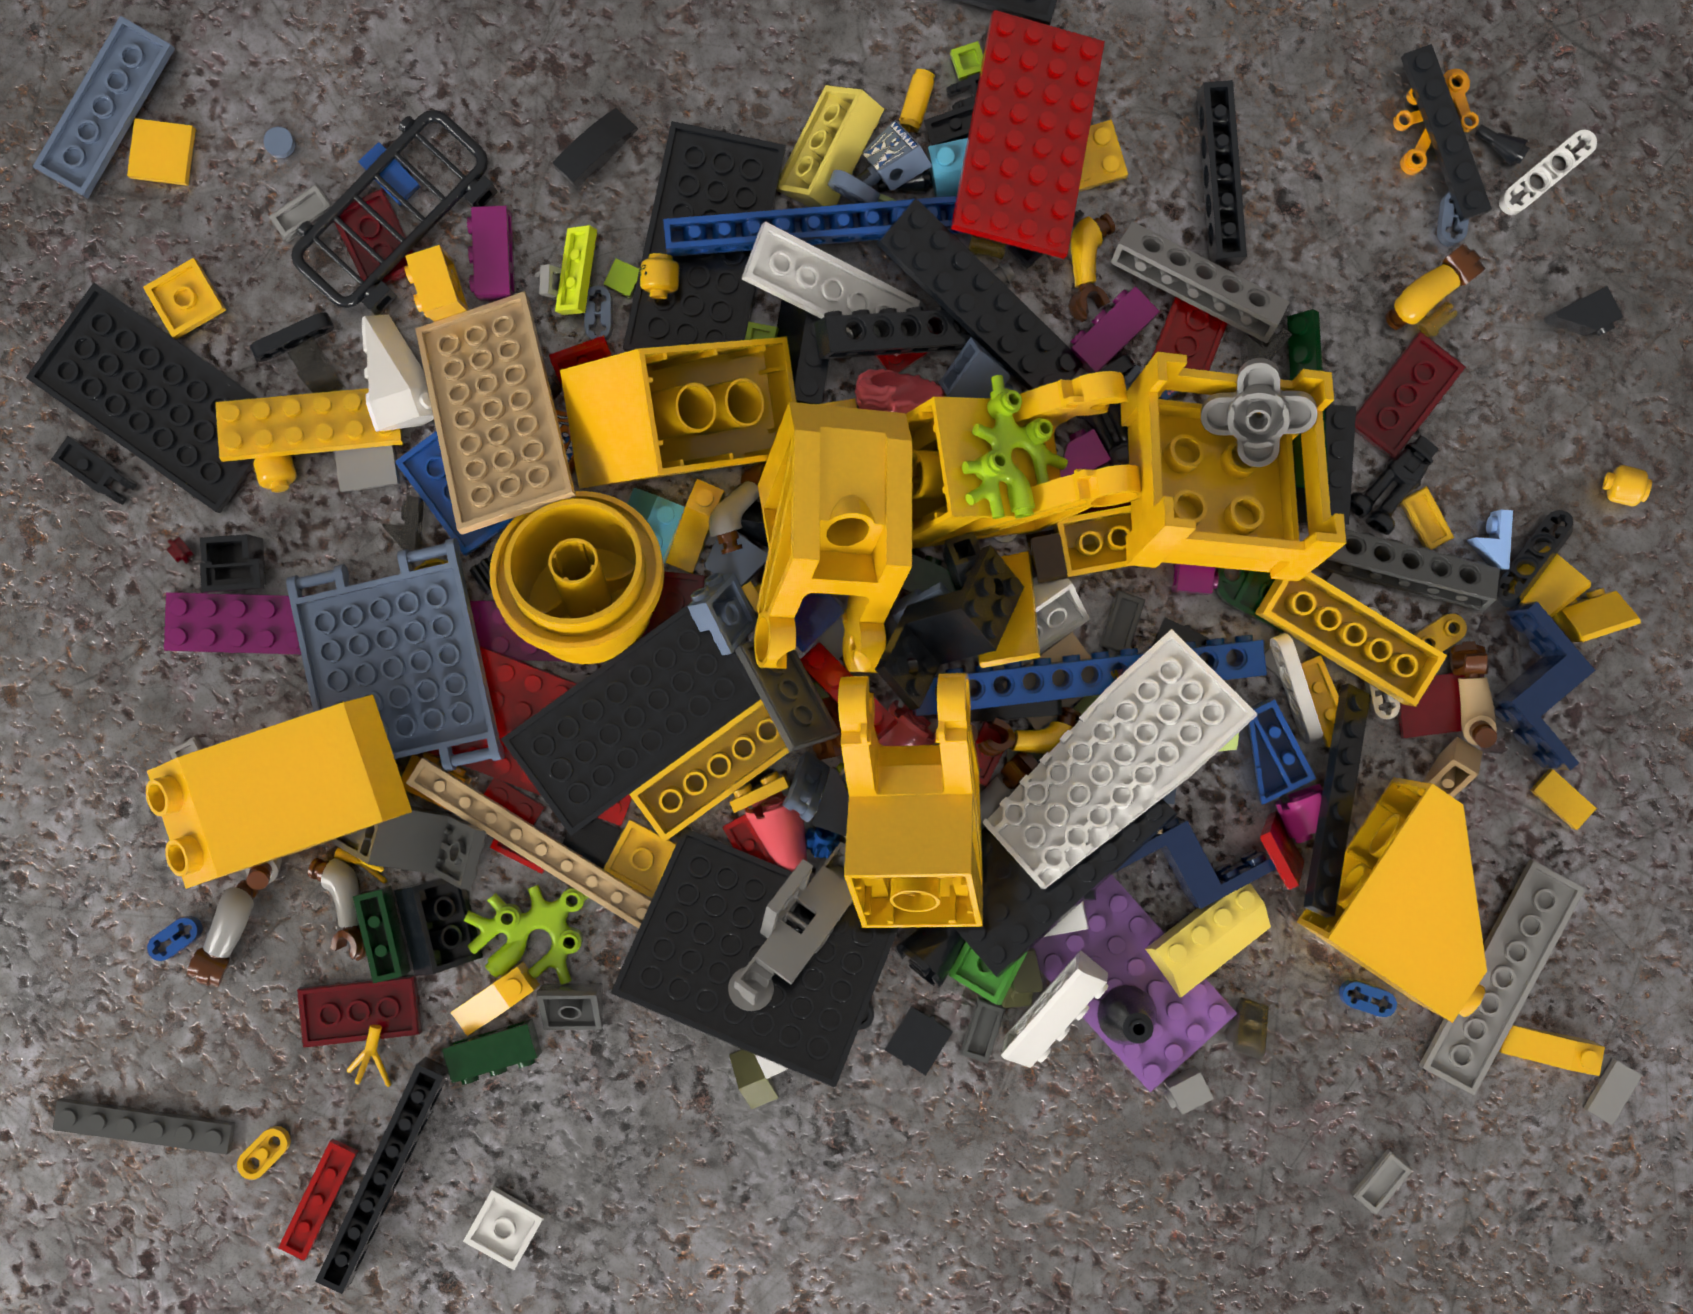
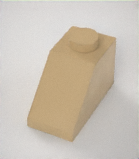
(1455, 767)

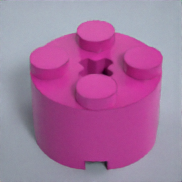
(1301, 812)

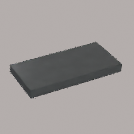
(790, 700)

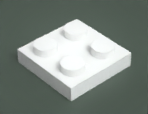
(504, 1228)

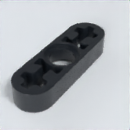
(291, 336)

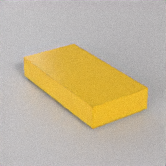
(1426, 519)
(1563, 799)

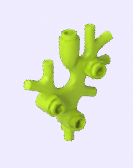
(998, 464)
(541, 915)

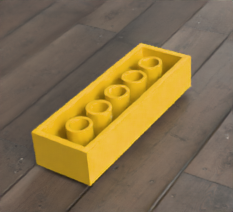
(1352, 636)
(710, 771)

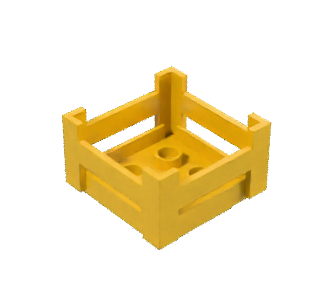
(1207, 503)

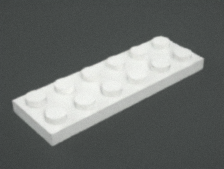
(817, 279)

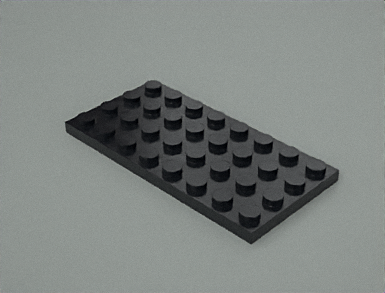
(704, 176)
(144, 394)
(630, 720)
(1022, 912)

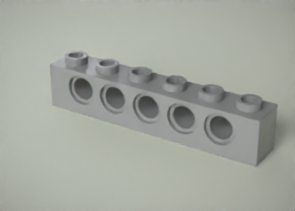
(1199, 282)

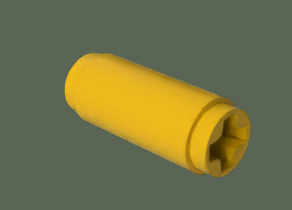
(917, 100)

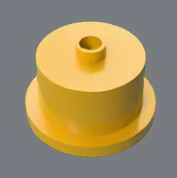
(578, 577)

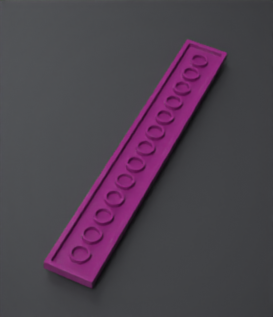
(267, 626)

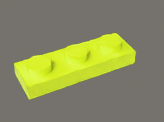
(576, 270)

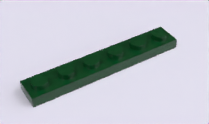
(1304, 354)

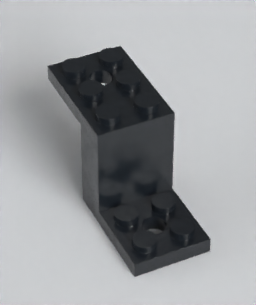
(950, 628)

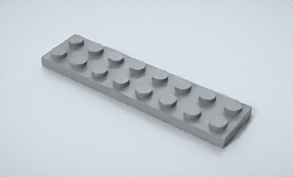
(1514, 959)

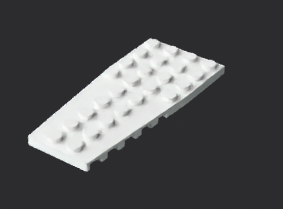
(1119, 759)

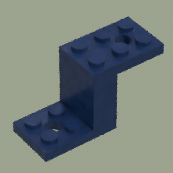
(1541, 685)
(1193, 868)

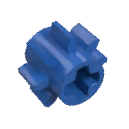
(821, 842)

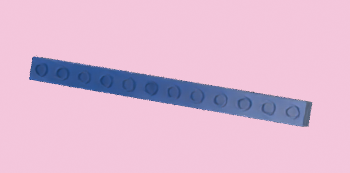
(811, 224)
(1249, 663)

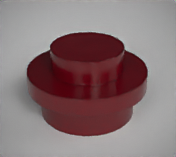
(179, 550)

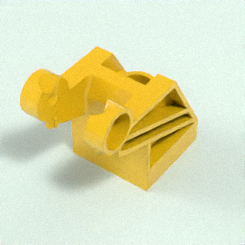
(945, 440)
(835, 525)
(912, 815)

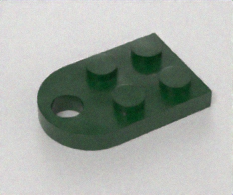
(1246, 592)

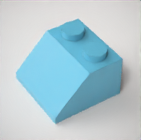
(946, 166)
(660, 514)

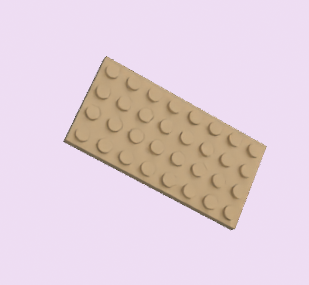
(494, 413)

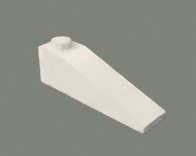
(395, 378)

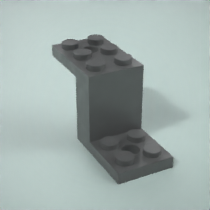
(421, 843)

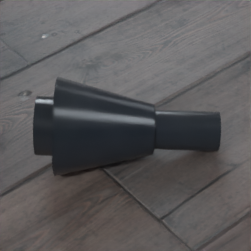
(1507, 146)
(916, 184)

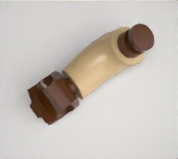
(1477, 706)

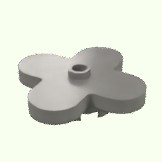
(1257, 392)

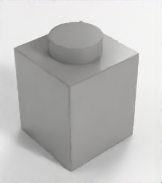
(1187, 1090)

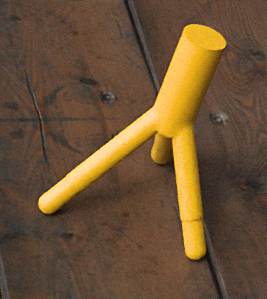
(372, 869)
(364, 1056)

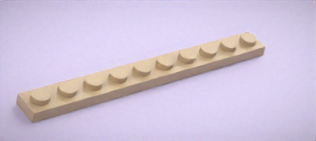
(529, 841)

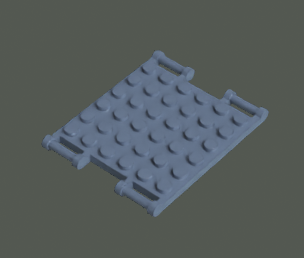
(406, 645)

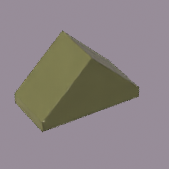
(751, 1079)

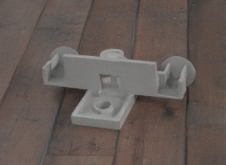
(785, 949)

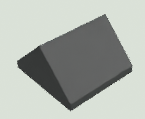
(571, 1006)

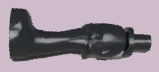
(1118, 450)
(1407, 471)

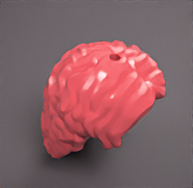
(893, 391)

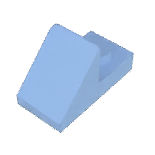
(1496, 548)

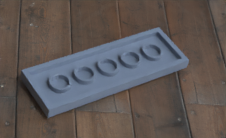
(104, 107)

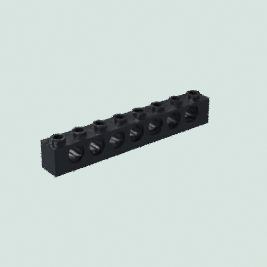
(383, 1175)

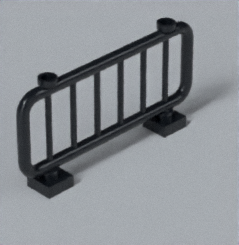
(376, 292)

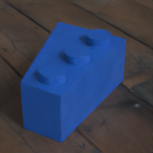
(1276, 753)

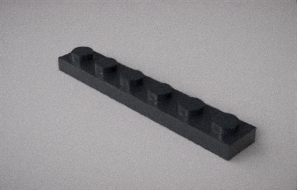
(1446, 132)

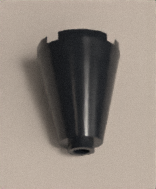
(932, 952)
(1127, 1015)

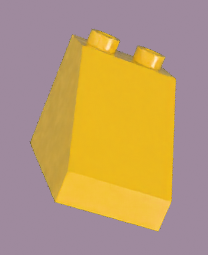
(676, 409)
(277, 791)
(1411, 900)

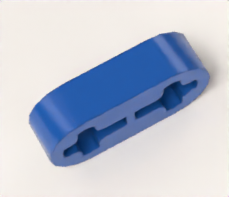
(171, 933)
(1369, 992)

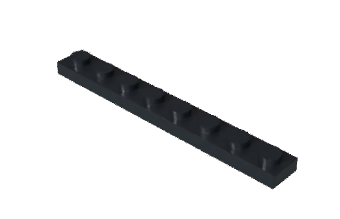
(1337, 801)

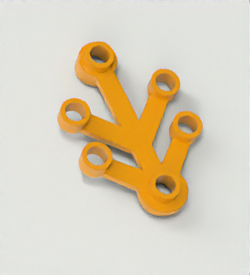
(1462, 106)

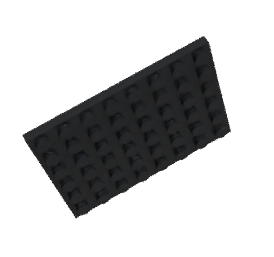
(709, 926)

